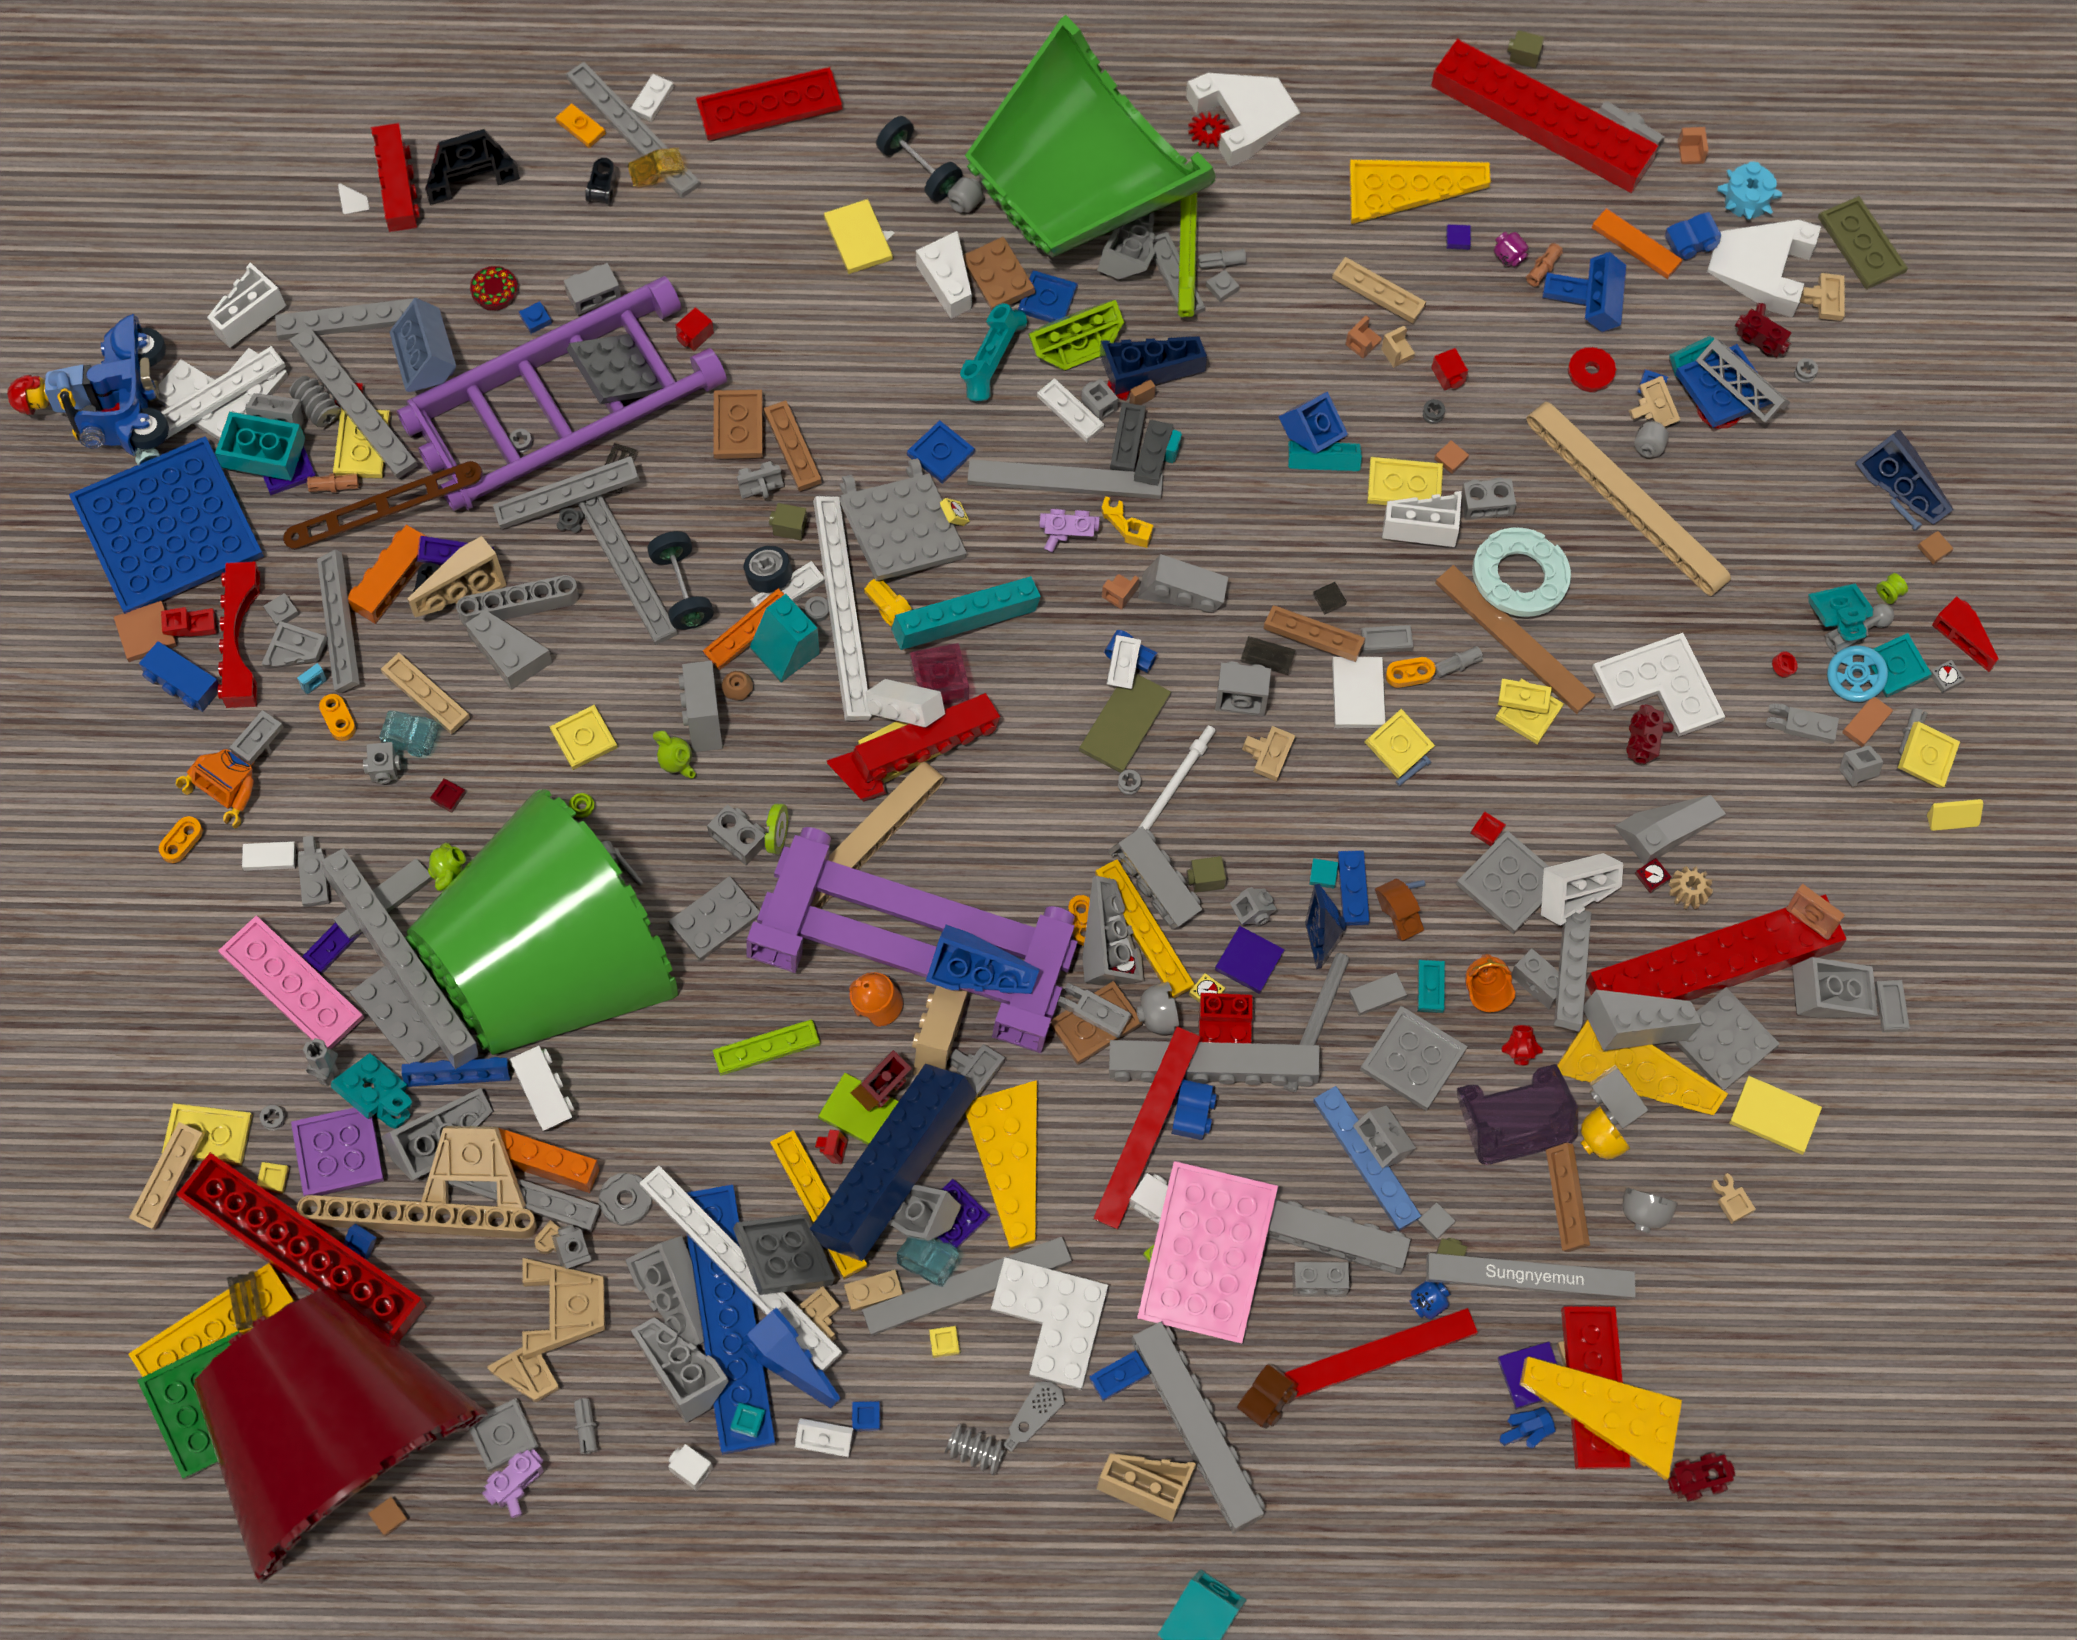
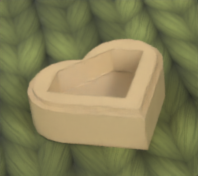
(544, 1241)

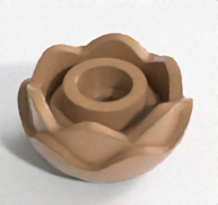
(737, 692)

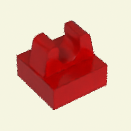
(832, 1146)

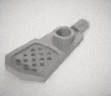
(1032, 1416)

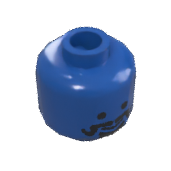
(1429, 1299)

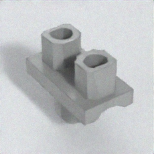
(759, 481)

